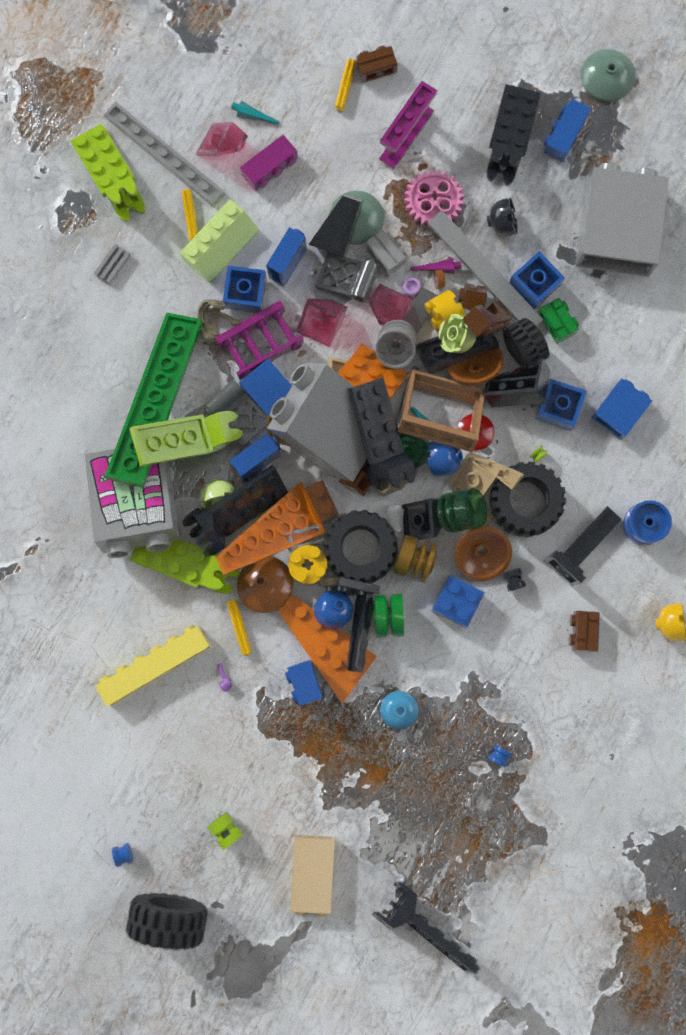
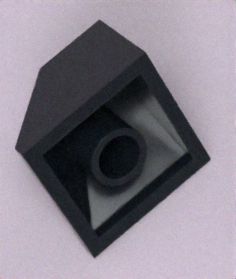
(421, 519)

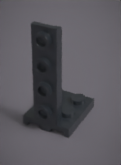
(568, 562)
(361, 619)

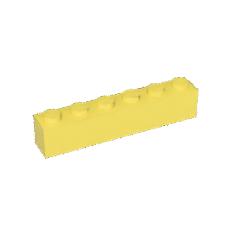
(152, 666)

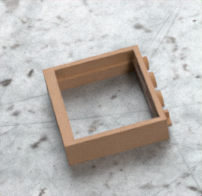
(438, 432)

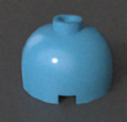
(399, 710)

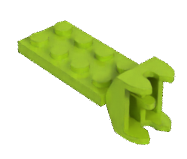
(109, 171)
(183, 437)
(187, 564)

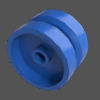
(647, 511)

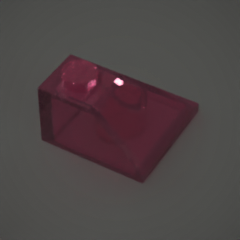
(222, 139)
(389, 304)
(321, 320)

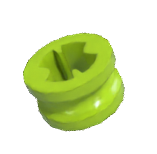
(538, 454)

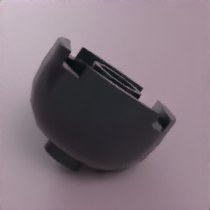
(503, 218)

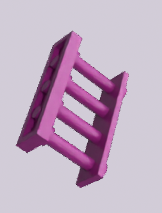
(407, 124)
(259, 321)

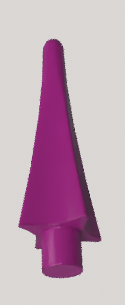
(446, 266)

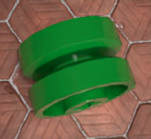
(390, 615)

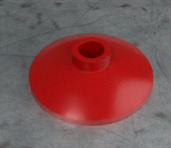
(486, 431)

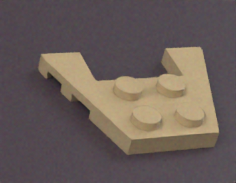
(481, 474)

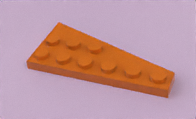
(268, 532)
(324, 646)

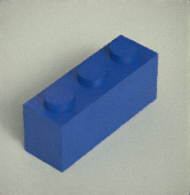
(566, 129)

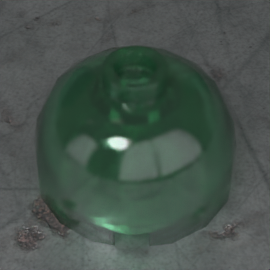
(415, 449)

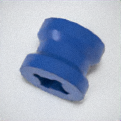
(500, 756)
(122, 855)

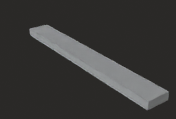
(164, 154)
(482, 268)

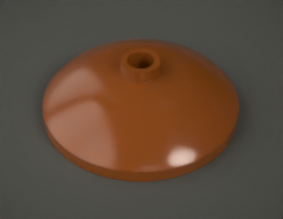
(478, 369)
(488, 562)
(272, 593)

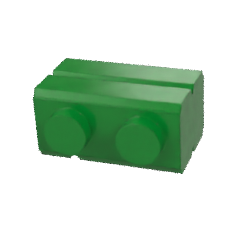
(558, 320)

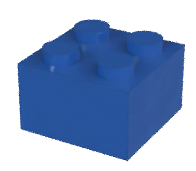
(536, 280)
(244, 289)
(561, 405)
(457, 601)
(304, 683)

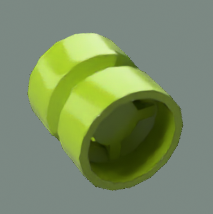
(221, 824)

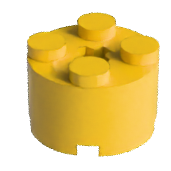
(443, 307)
(298, 559)

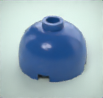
(444, 459)
(333, 610)

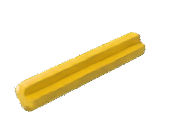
(345, 84)
(189, 213)
(239, 627)

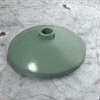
(604, 83)
(370, 217)

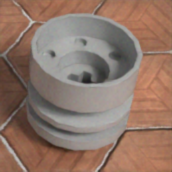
(394, 353)

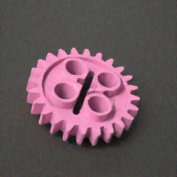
(432, 183)

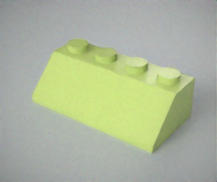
(219, 241)

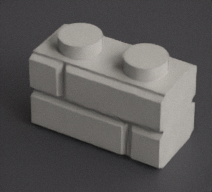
(385, 252)

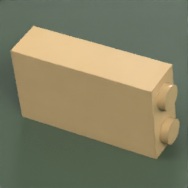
(312, 875)

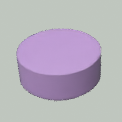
(411, 286)

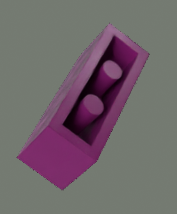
(269, 163)

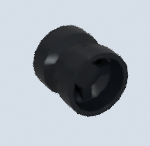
(514, 579)

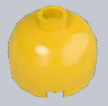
(672, 622)

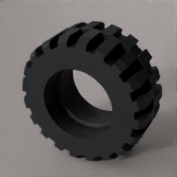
(360, 521)
(543, 521)
(166, 921)

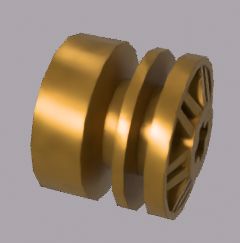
(415, 559)

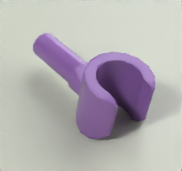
(226, 684)

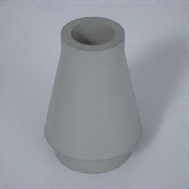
(395, 517)

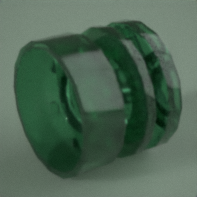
(462, 510)

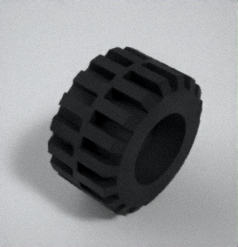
(525, 342)

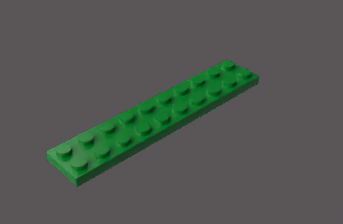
(155, 393)

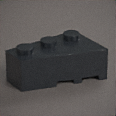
(339, 226)
(520, 387)

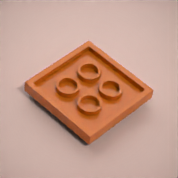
(365, 367)

